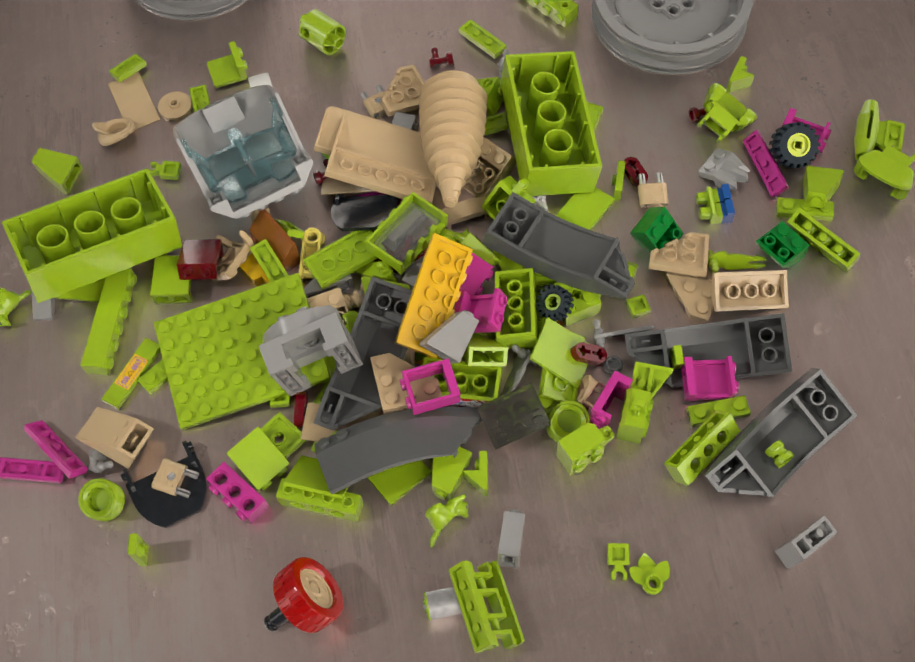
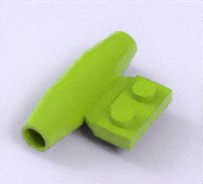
(873, 132)

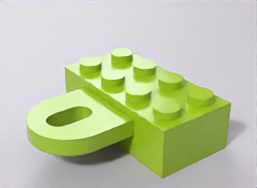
(520, 313)

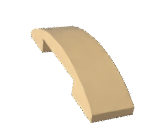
(465, 210)

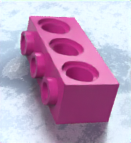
(233, 484)

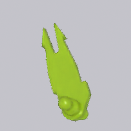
(732, 261)
(378, 270)

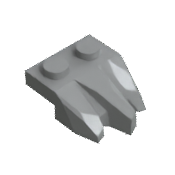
(724, 168)

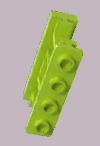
(482, 626)

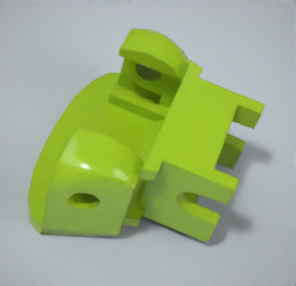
(725, 112)
(889, 167)

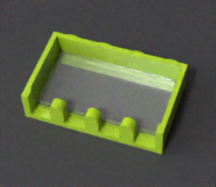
(406, 232)

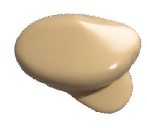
(113, 130)

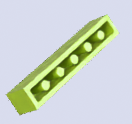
(108, 323)

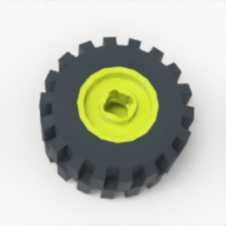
(786, 145)

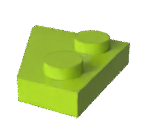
(649, 377)

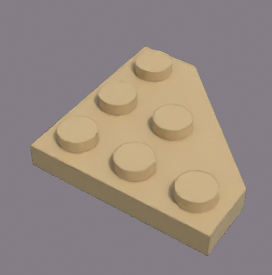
(403, 91)
(683, 255)
(693, 293)
(387, 373)

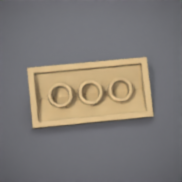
(749, 290)

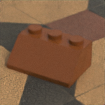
(283, 246)

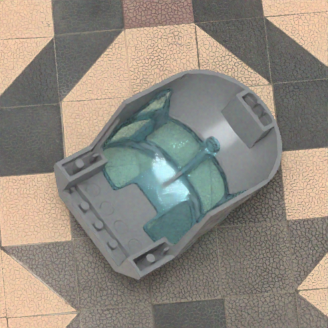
(244, 151)

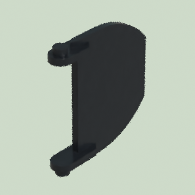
(361, 211)
(164, 508)

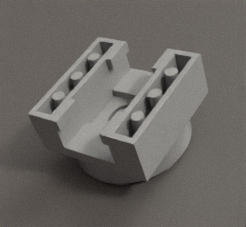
(305, 339)

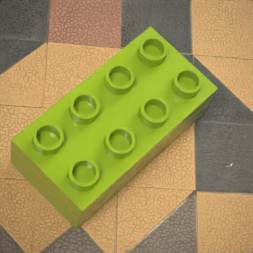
(550, 123)
(92, 234)

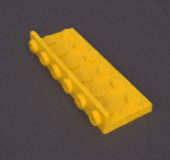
(434, 291)

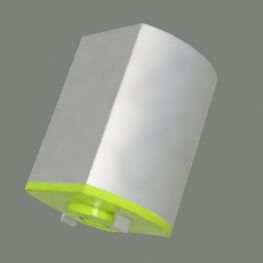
(441, 603)

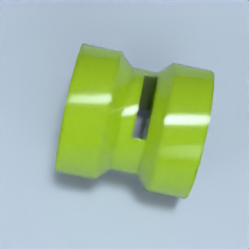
(779, 453)

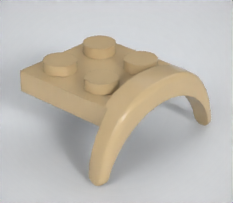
(233, 257)

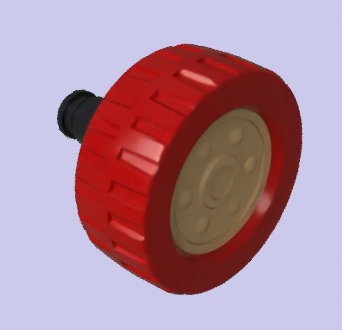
(305, 597)

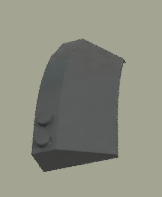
(559, 249)
(374, 334)
(755, 343)
(801, 418)
(391, 442)

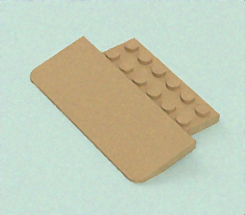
(374, 154)

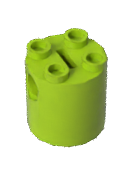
(322, 32)

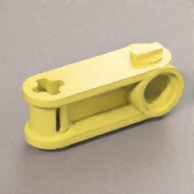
(310, 247)

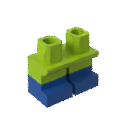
(718, 205)

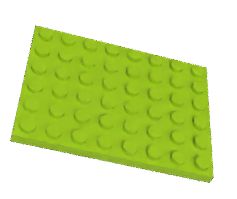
(216, 353)

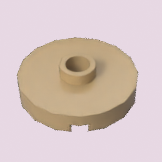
(175, 106)

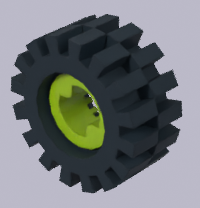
(563, 300)

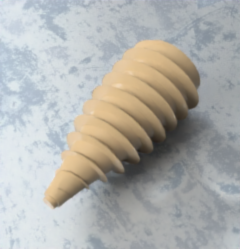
(452, 129)

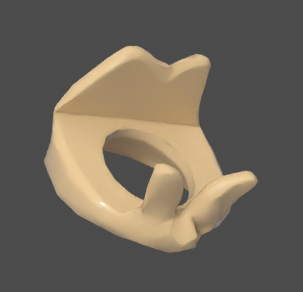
(585, 389)

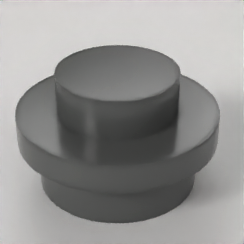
(613, 364)

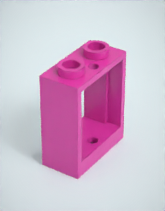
(426, 371)

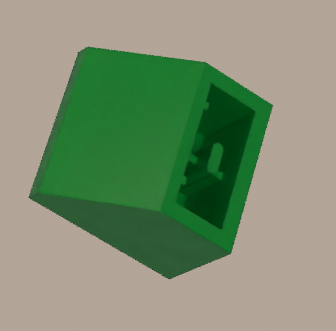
(656, 229)
(783, 245)

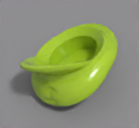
(566, 418)
(101, 499)

